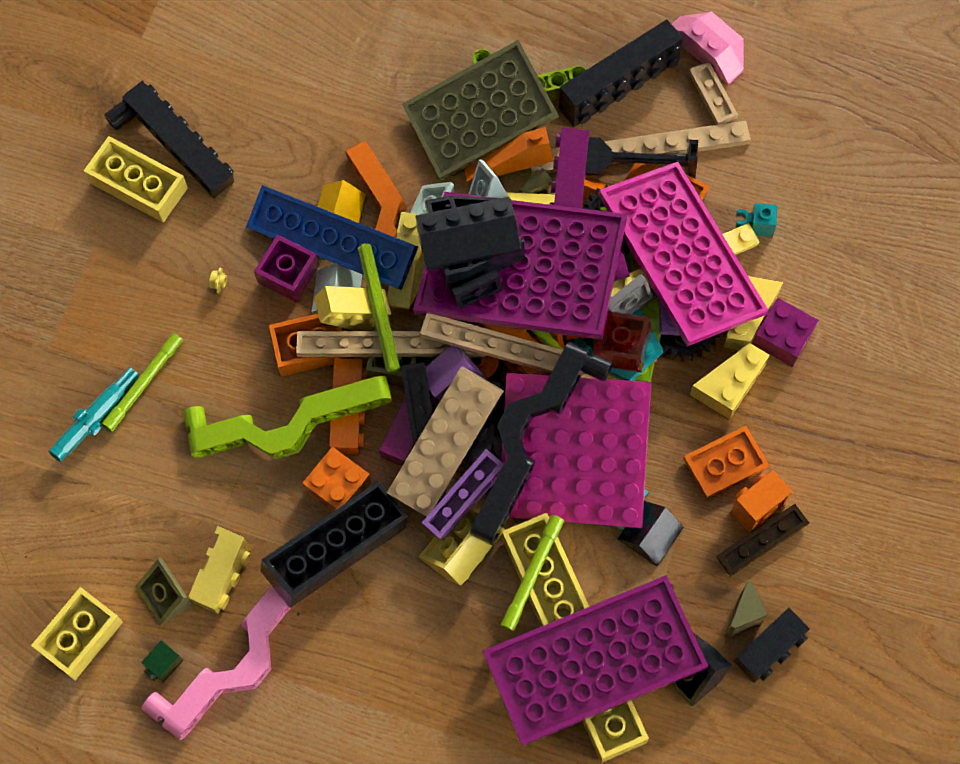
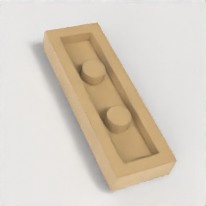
(713, 94)

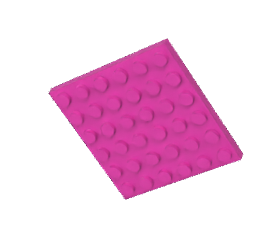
(589, 455)

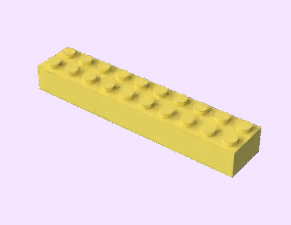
(557, 596)

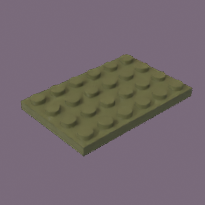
(479, 110)

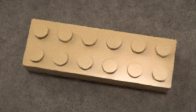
(445, 441)

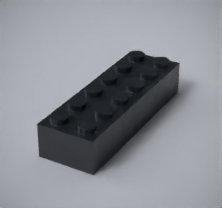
(620, 73)
(333, 544)

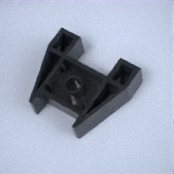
(468, 271)

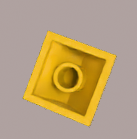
(343, 200)

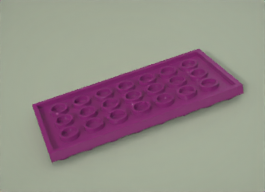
(594, 660)

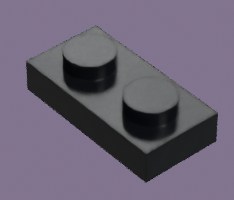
(476, 289)

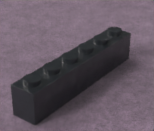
(178, 139)

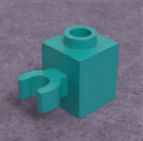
(762, 219)

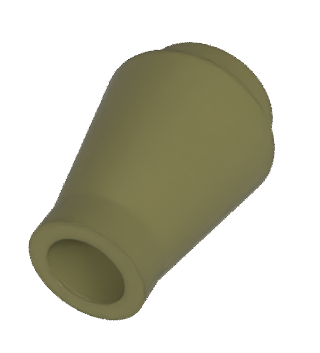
(536, 183)

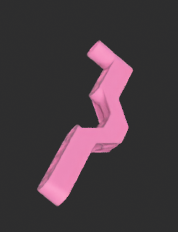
(208, 685)

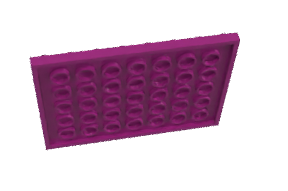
(558, 285)

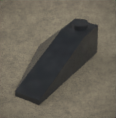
(696, 686)

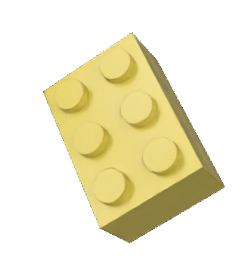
(77, 633)

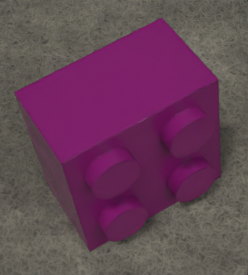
(286, 268)
(785, 332)

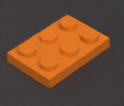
(726, 462)

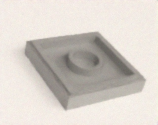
(631, 296)

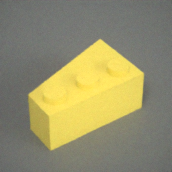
(220, 571)

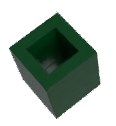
(161, 662)

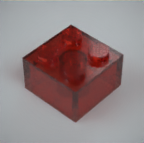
(624, 341)

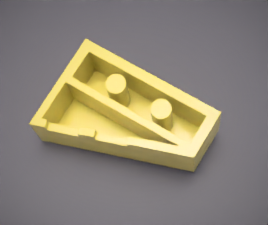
(347, 308)
(744, 334)
(730, 382)

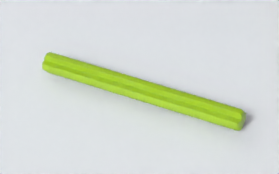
(379, 308)

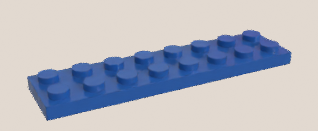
(330, 235)

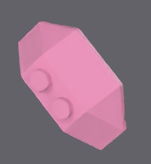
(712, 42)

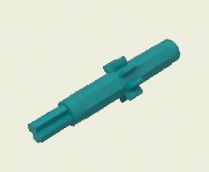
(88, 420)

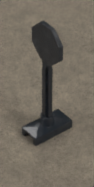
(601, 156)

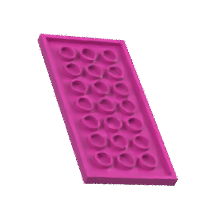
(683, 254)

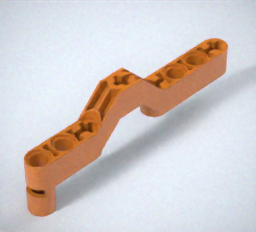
(379, 185)

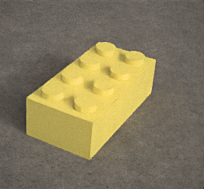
(136, 179)

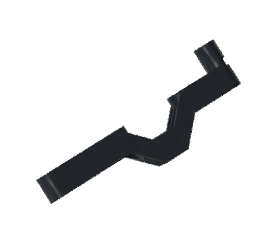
(513, 425)

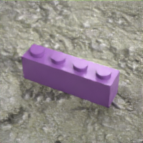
(463, 495)

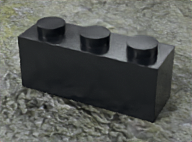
(772, 646)

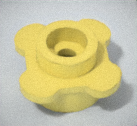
(218, 280)

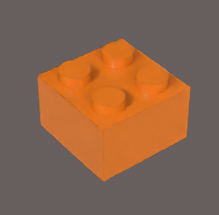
(336, 480)
(761, 501)

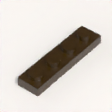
(762, 540)

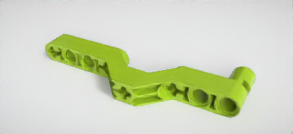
(289, 439)

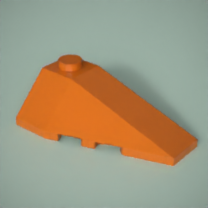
(518, 154)

